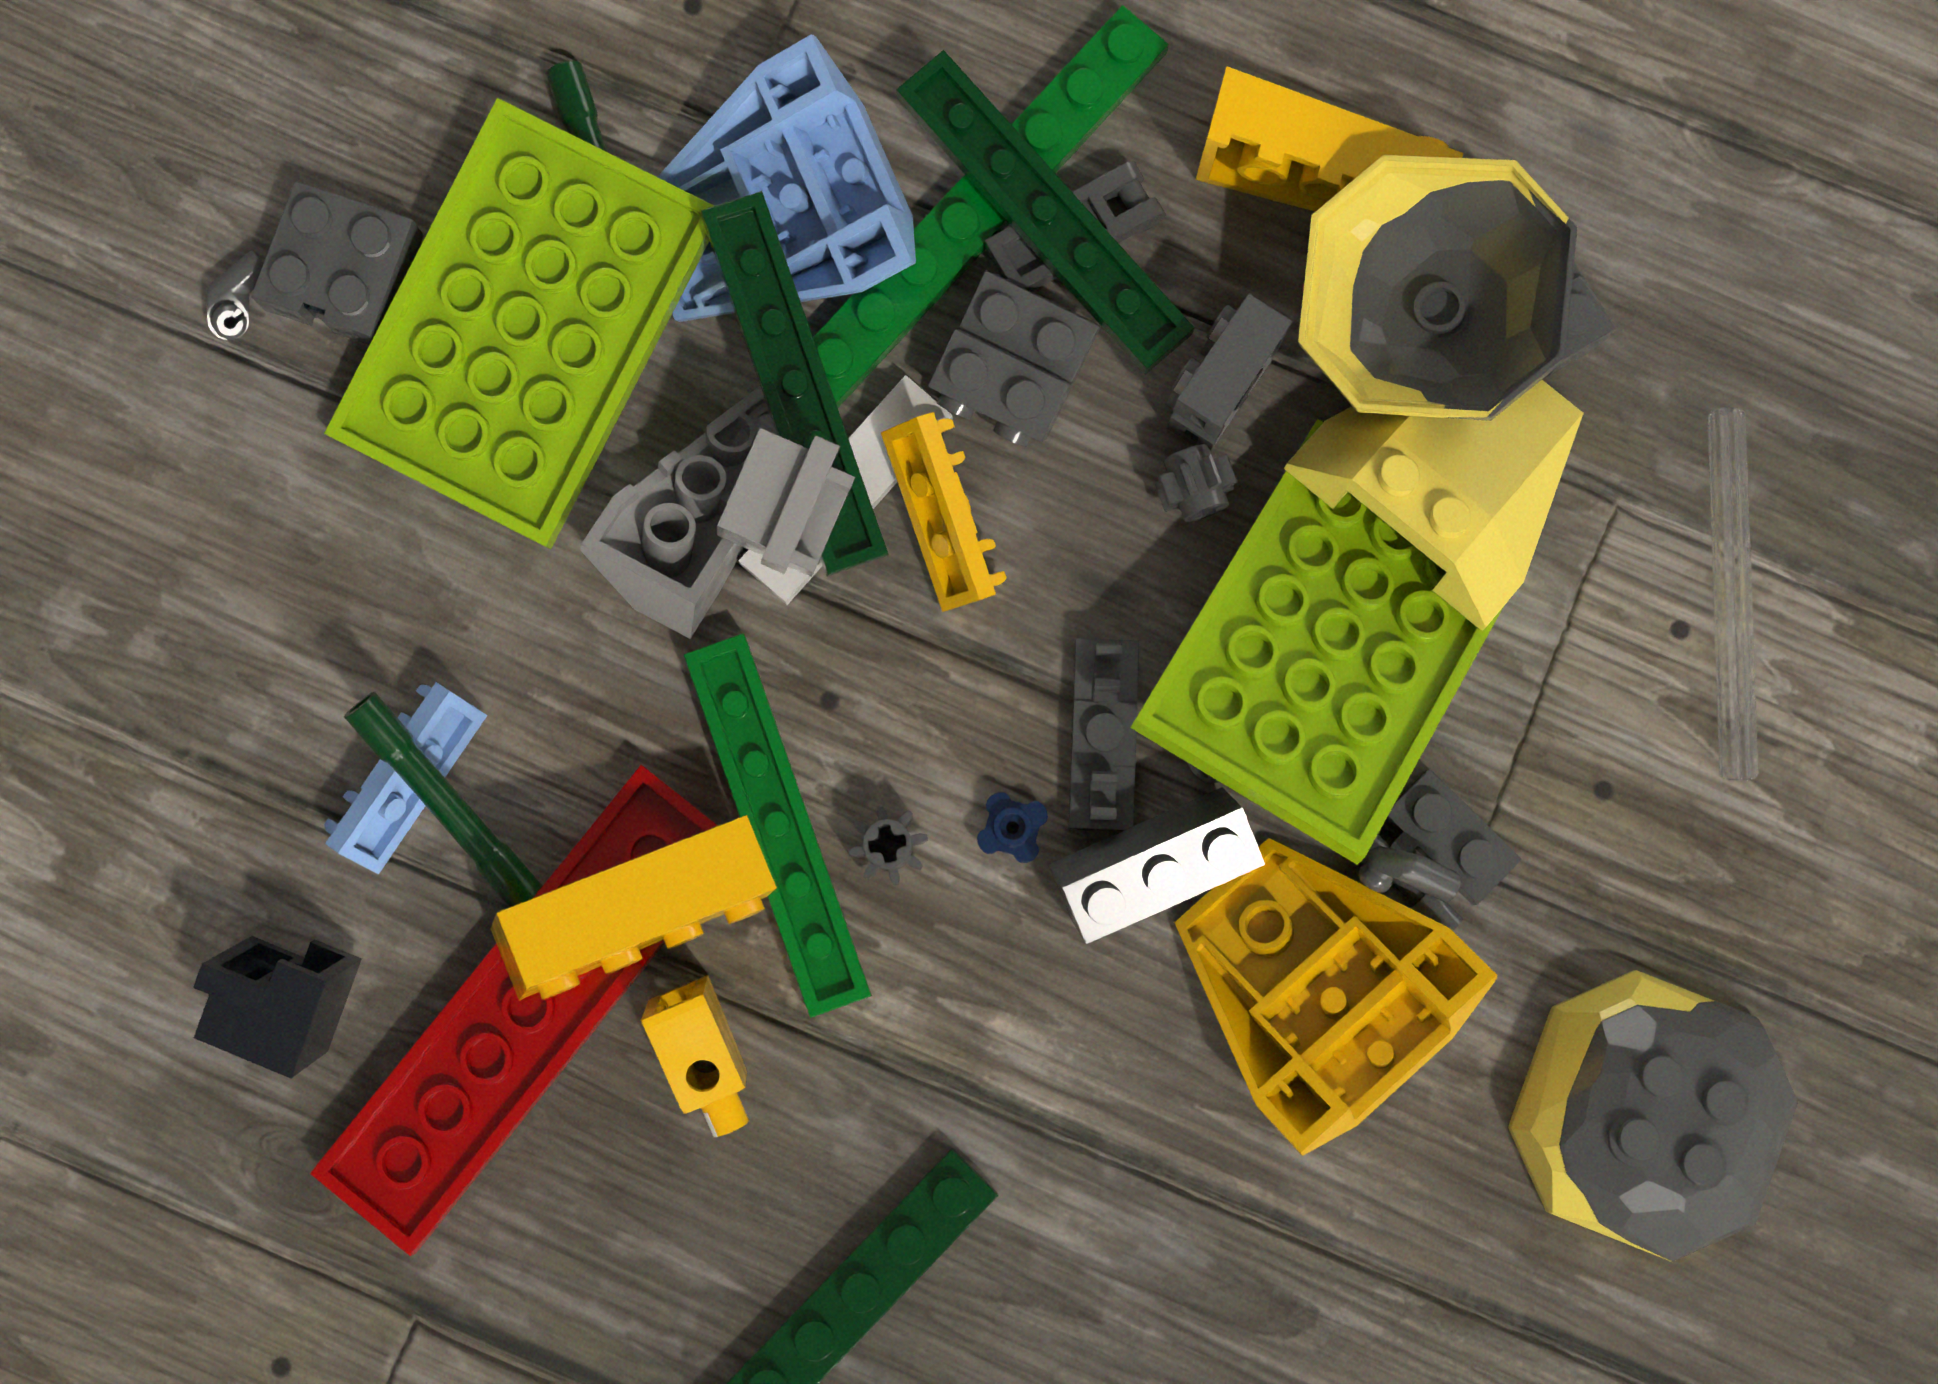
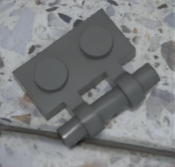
(1451, 834)

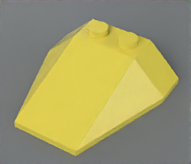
(1452, 486)

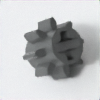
(1196, 483)
(872, 836)

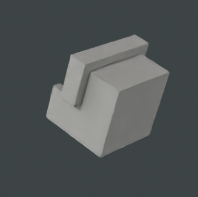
(786, 502)

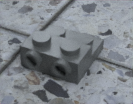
(1013, 359)

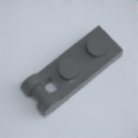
(1024, 267)

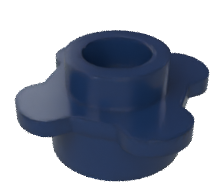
(1023, 842)

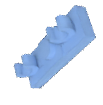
(386, 804)

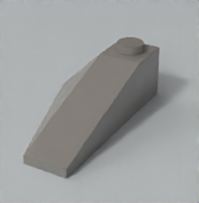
(661, 535)

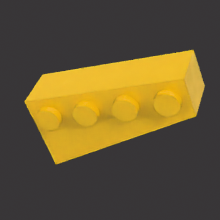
(1294, 145)
(632, 907)

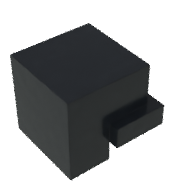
(274, 1002)

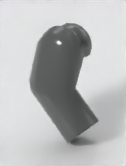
(230, 297)
(1414, 870)

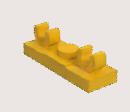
(940, 511)

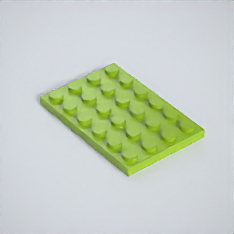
(523, 323)
(1316, 668)

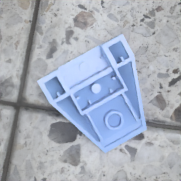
(822, 172)

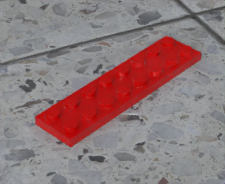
(490, 1052)

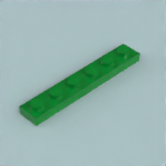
(770, 797)

